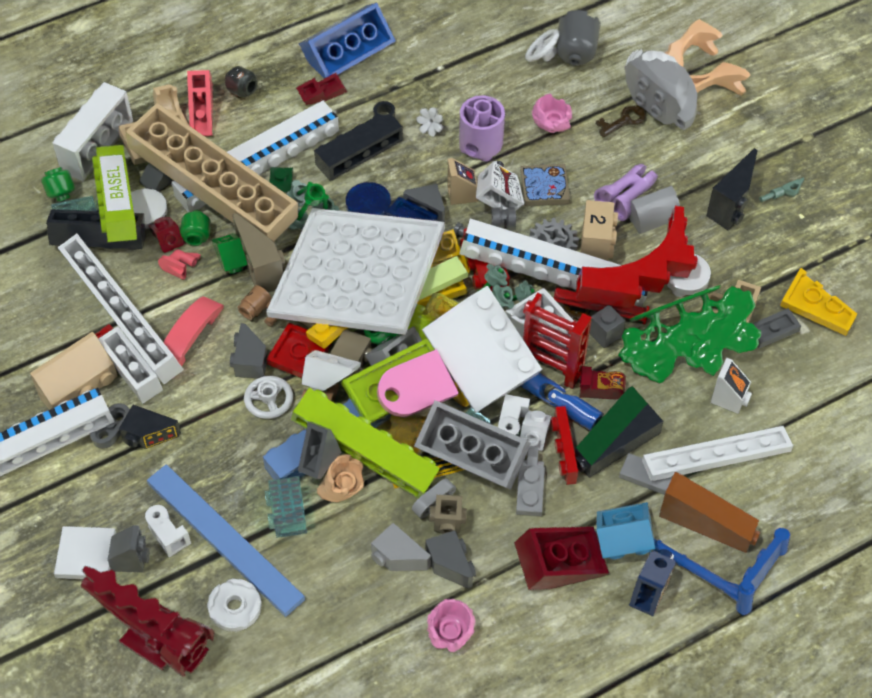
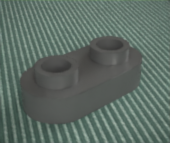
(112, 430)

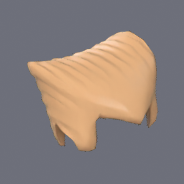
(342, 479)

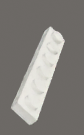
(717, 453)

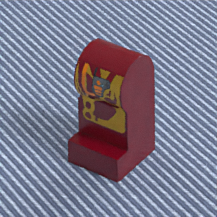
(601, 384)

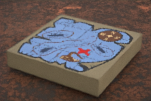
(544, 185)

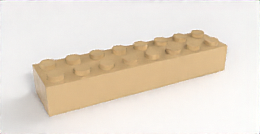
(210, 172)

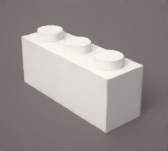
(131, 365)

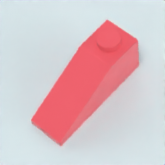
(200, 101)

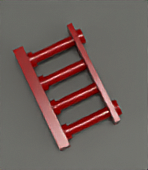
(576, 343)

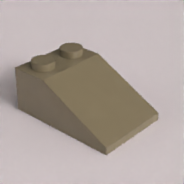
(262, 257)

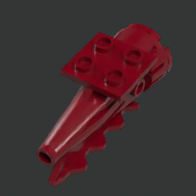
(153, 630)

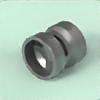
(504, 218)

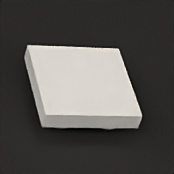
(82, 548)

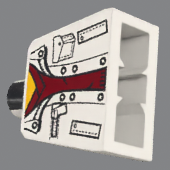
(499, 187)

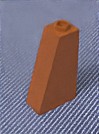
(708, 514)

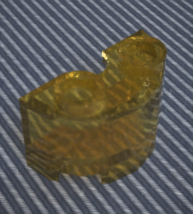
(406, 429)

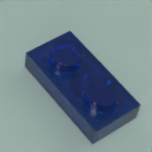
(406, 209)

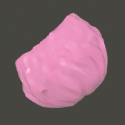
(552, 114)
(450, 624)

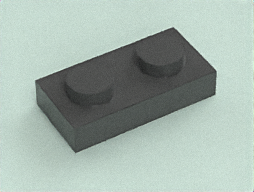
(777, 327)

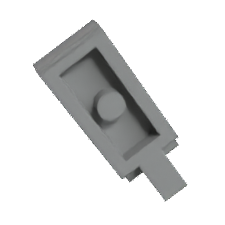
(530, 485)

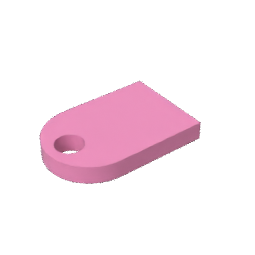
(416, 384)

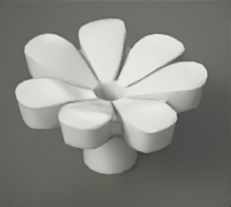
(430, 121)

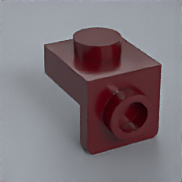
(166, 233)

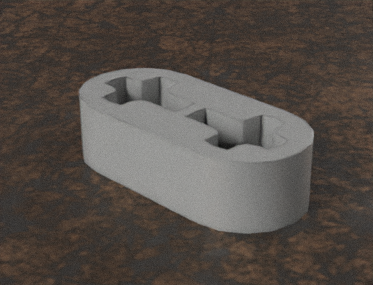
(422, 505)

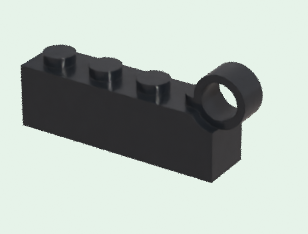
(360, 143)

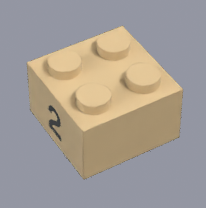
(599, 229)

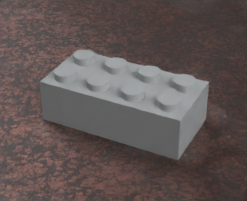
(472, 444)

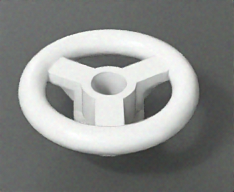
(544, 48)
(268, 385)

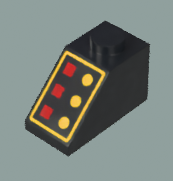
(147, 428)

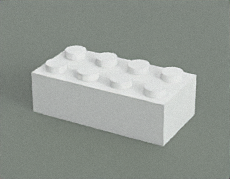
(91, 128)

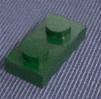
(281, 178)

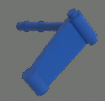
(742, 593)

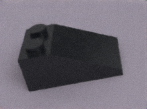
(731, 193)

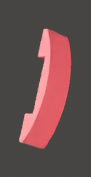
(190, 326)

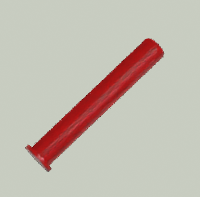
(569, 297)

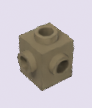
(447, 514)

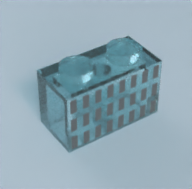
(287, 507)

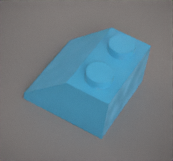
(625, 531)

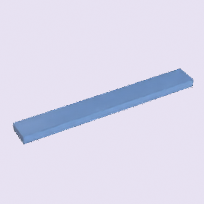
(226, 540)

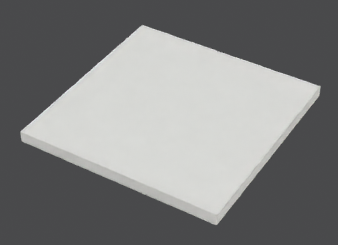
(357, 270)

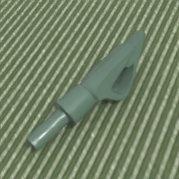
(784, 190)

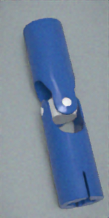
(576, 407)

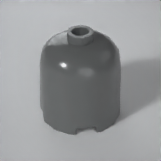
(578, 37)

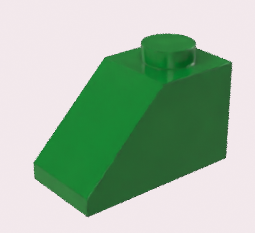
(230, 253)

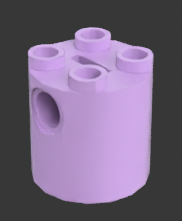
(481, 127)

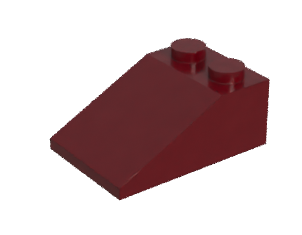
(560, 556)

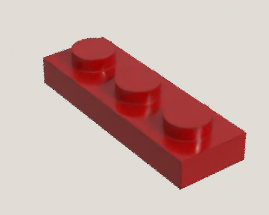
(564, 445)

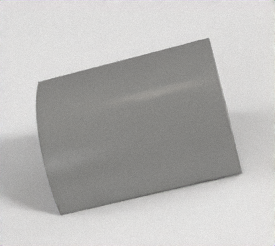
(653, 209)

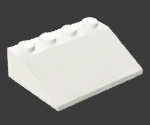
(482, 349)

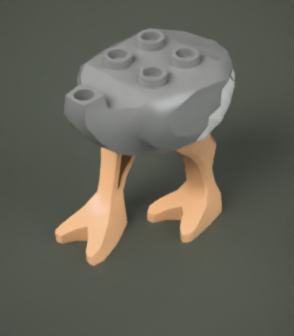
(664, 86)

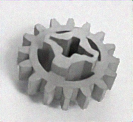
(556, 234)

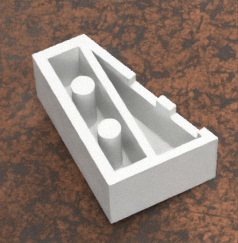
(548, 303)

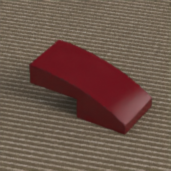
(326, 89)

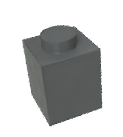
(606, 326)

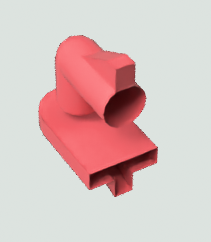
(173, 263)

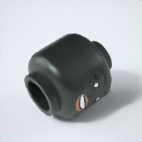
(241, 81)

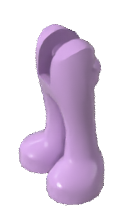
(631, 179)

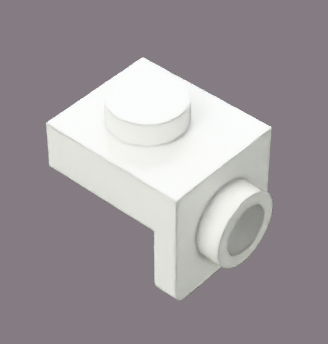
(535, 428)

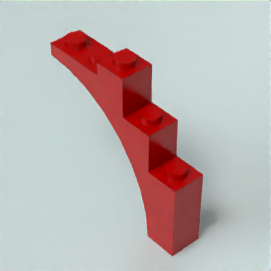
(625, 283)

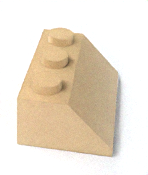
(73, 372)

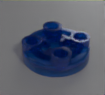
(368, 199)

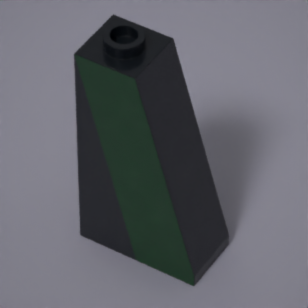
(619, 432)

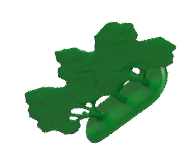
(696, 337)

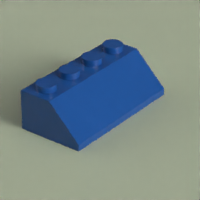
(348, 41)

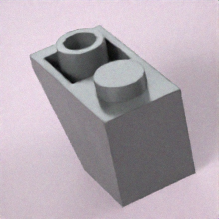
(250, 354)
(128, 551)
(449, 559)

